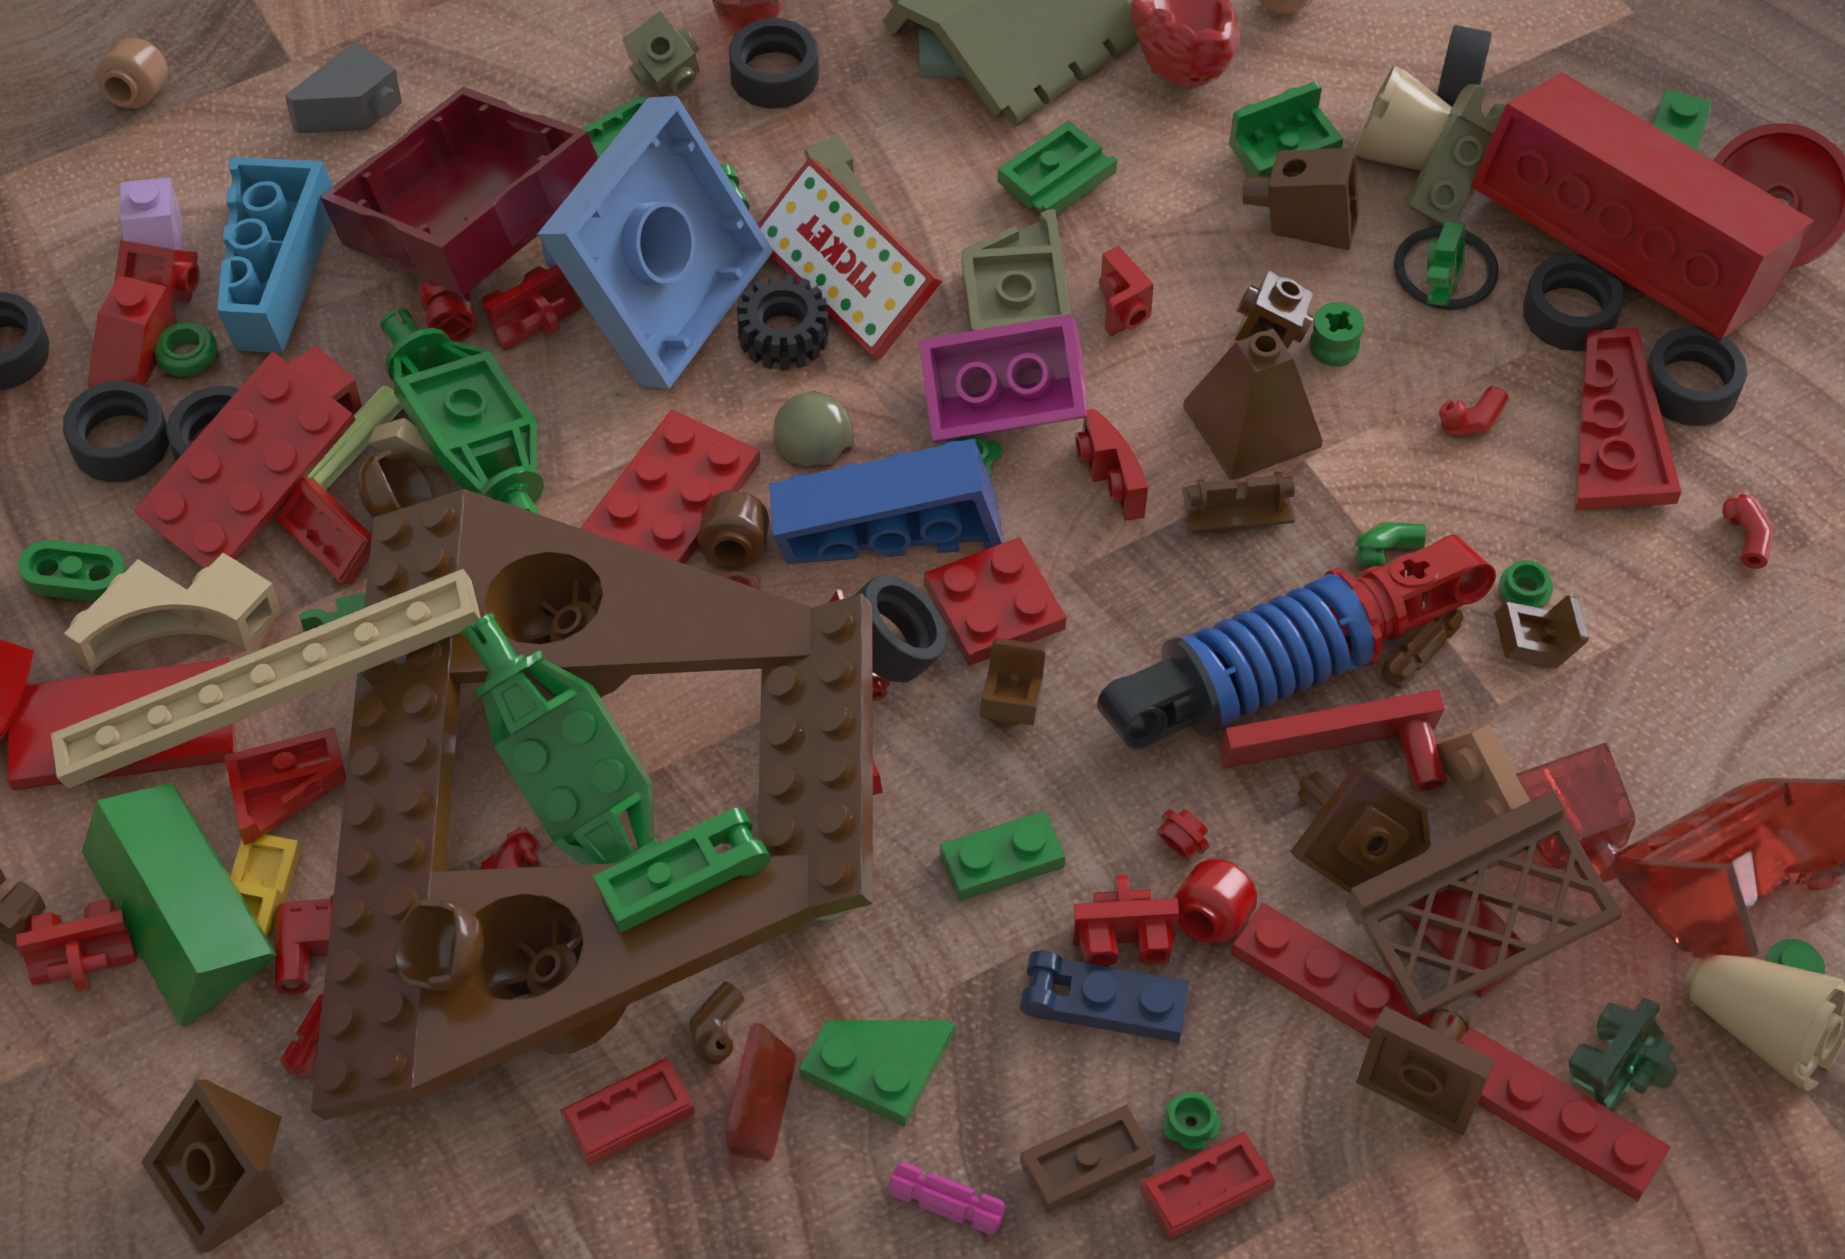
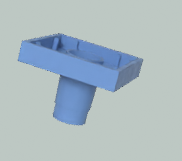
(656, 242)

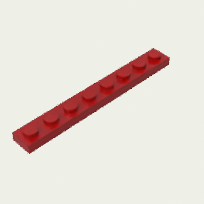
(1515, 1089)

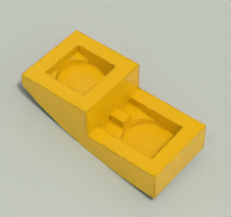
(264, 875)

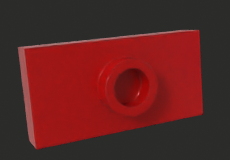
(326, 530)
(627, 1111)
(1207, 1185)

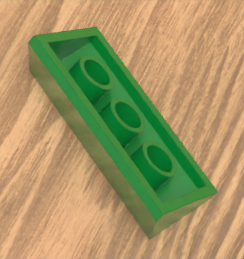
(174, 898)

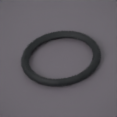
(1493, 268)

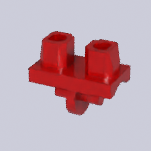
(530, 307)
(1125, 918)
(77, 947)

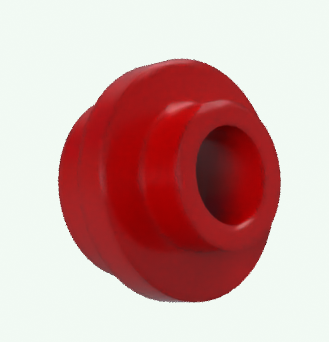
(1183, 833)

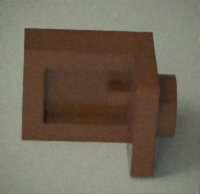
(1542, 634)
(1013, 682)

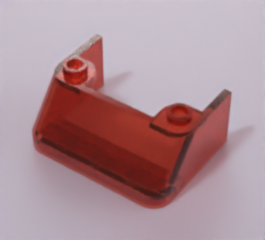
(1733, 853)

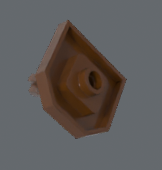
(1360, 827)

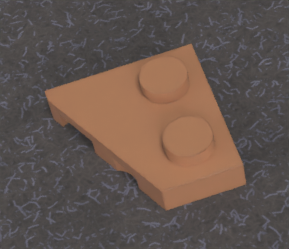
(1482, 771)

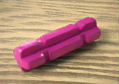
(946, 1198)

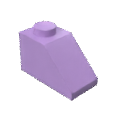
(151, 213)

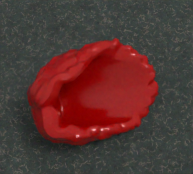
(1186, 38)

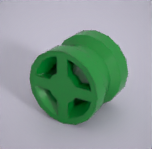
(1340, 346)

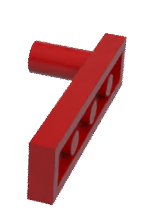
(1406, 716)

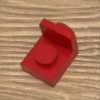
(160, 266)
(1126, 290)

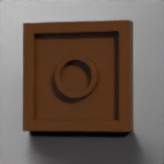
(1427, 1066)

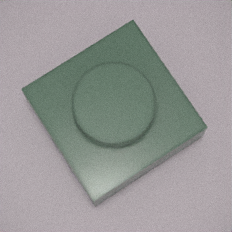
(934, 57)

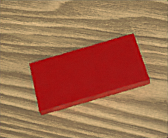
(62, 703)

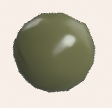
(812, 429)

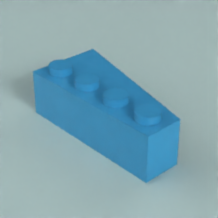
(270, 248)

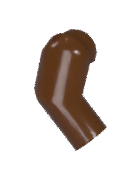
(709, 1024)

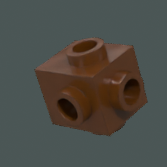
(1275, 305)

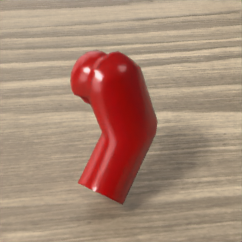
(1464, 421)
(1757, 526)

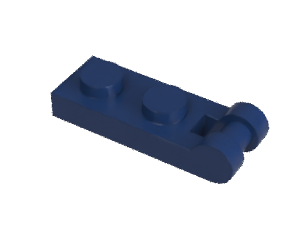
(1105, 997)

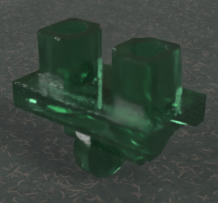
(1633, 1059)

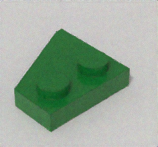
(878, 1062)

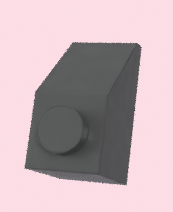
(345, 94)

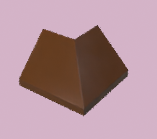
(215, 1163)

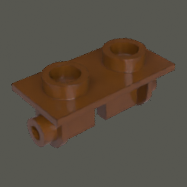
(1239, 504)

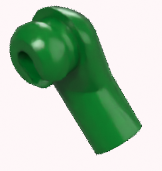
(1388, 535)

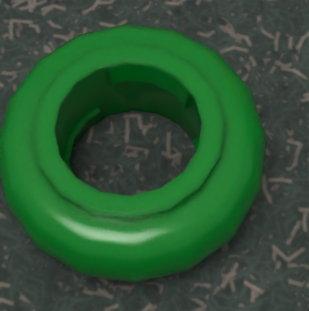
(185, 364)

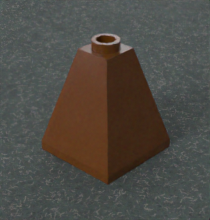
(1254, 407)

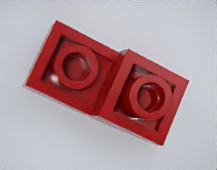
(1112, 460)

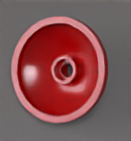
(1799, 168)

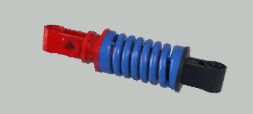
(1291, 643)

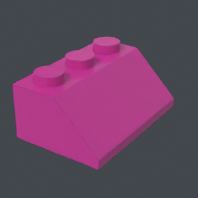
(1004, 378)

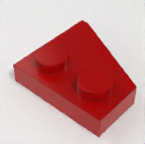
(282, 779)

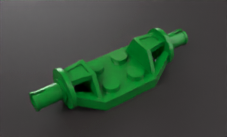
(465, 412)
(563, 752)

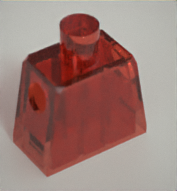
(1594, 805)

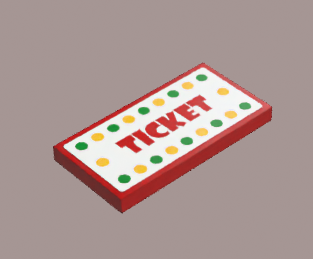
(850, 255)

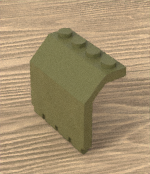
(1022, 48)

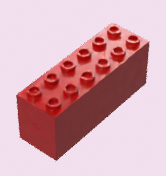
(1641, 204)

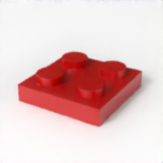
(992, 598)

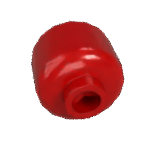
(1215, 901)

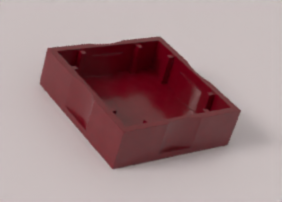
(460, 189)

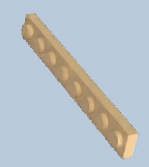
(264, 679)

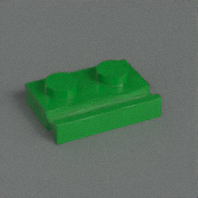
(1057, 169)

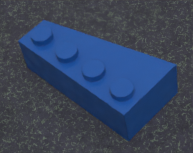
(888, 505)

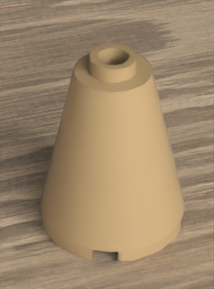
(1402, 122)
(1775, 1010)

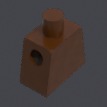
(1310, 195)

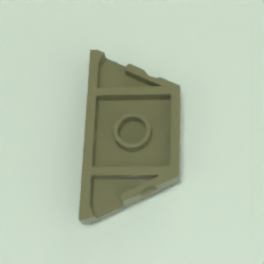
(1016, 276)

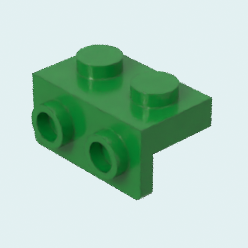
(1280, 124)

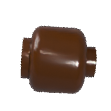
(733, 529)

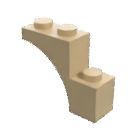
(144, 605)

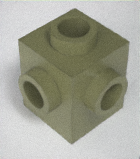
(662, 56)

